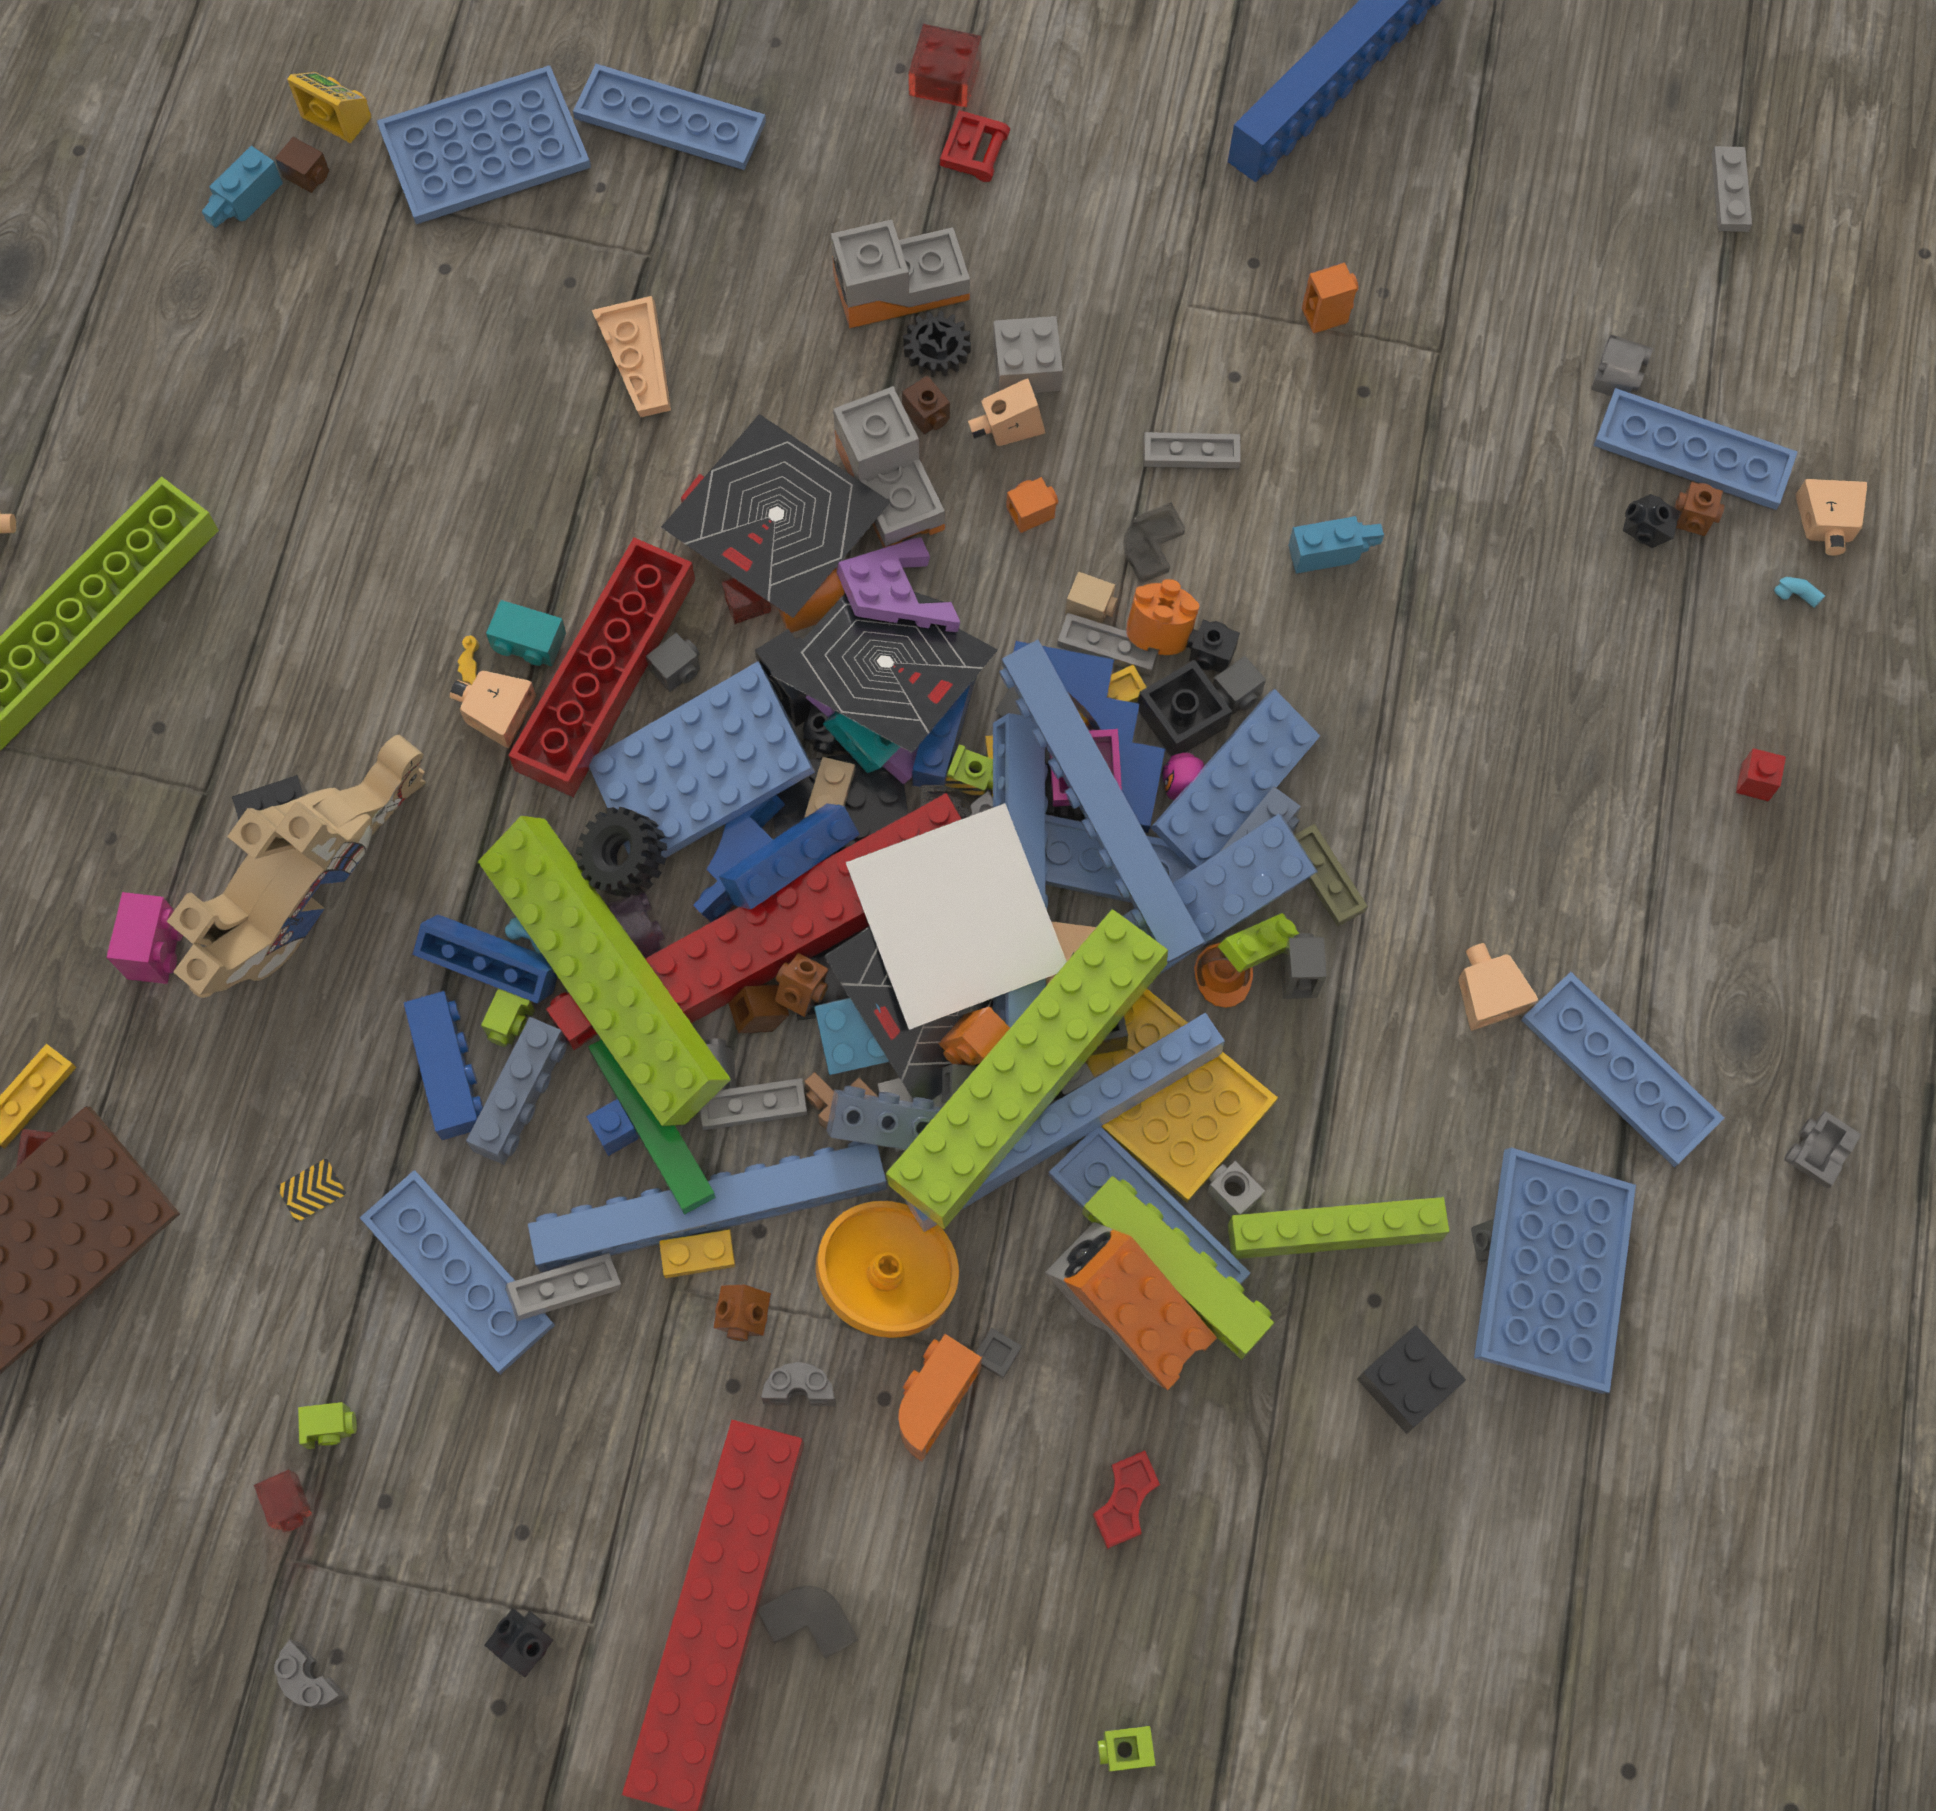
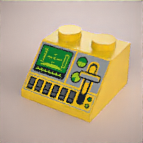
(329, 104)

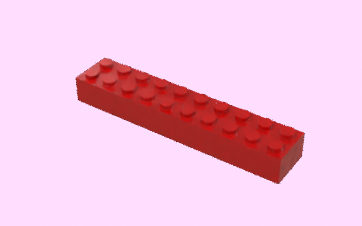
(801, 918)
(714, 1618)

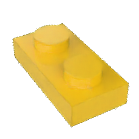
(697, 1253)

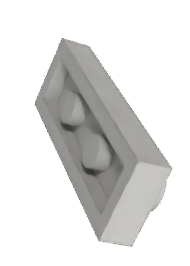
(1731, 189)
(1191, 450)
(1104, 641)
(755, 1104)
(562, 1286)

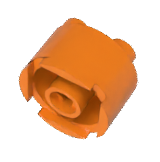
(1162, 617)

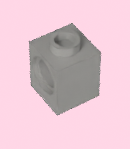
(1234, 1205)

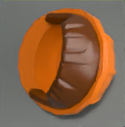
(1219, 979)

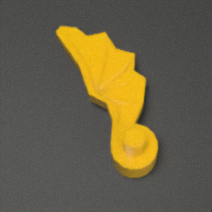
(468, 666)

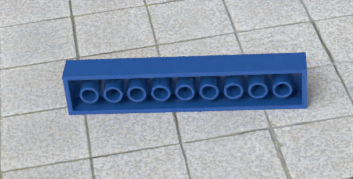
(1319, 81)

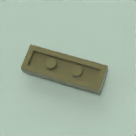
(1331, 880)

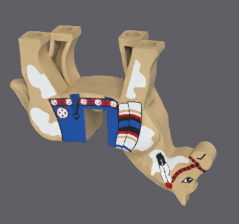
(289, 856)

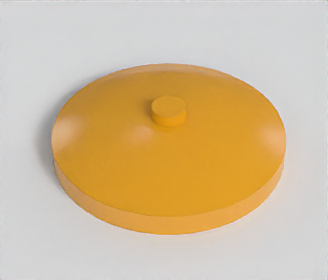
(886, 1270)

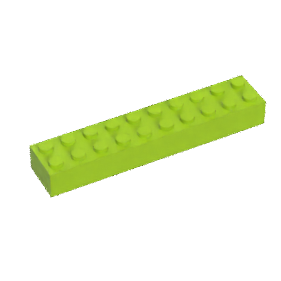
(96, 600)
(604, 971)
(1027, 1069)

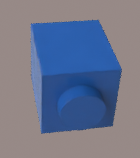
(612, 1127)

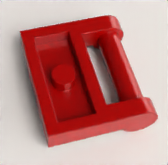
(965, 141)

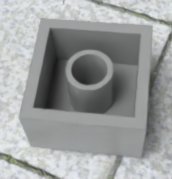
(1029, 351)

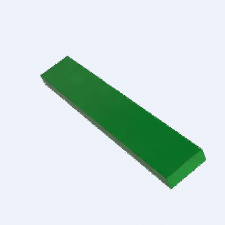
(661, 1142)

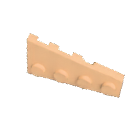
(636, 347)

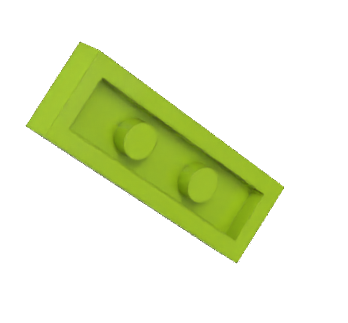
(1258, 942)

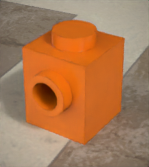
(1031, 504)

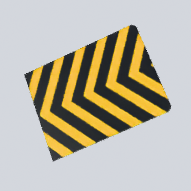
(311, 1190)

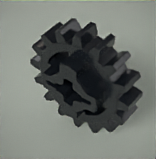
(926, 352)

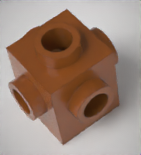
(1699, 508)
(801, 984)
(742, 1311)

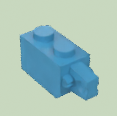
(242, 188)
(1331, 543)

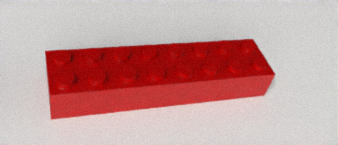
(602, 667)

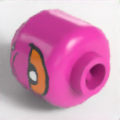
(1180, 773)

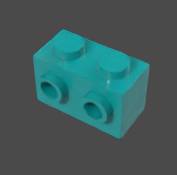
(526, 633)
(863, 744)

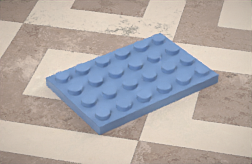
(483, 144)
(705, 760)
(1555, 1271)

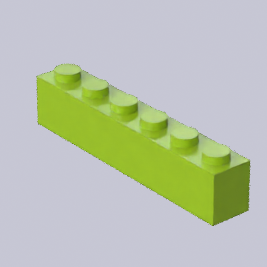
(1338, 1228)
(1211, 1295)

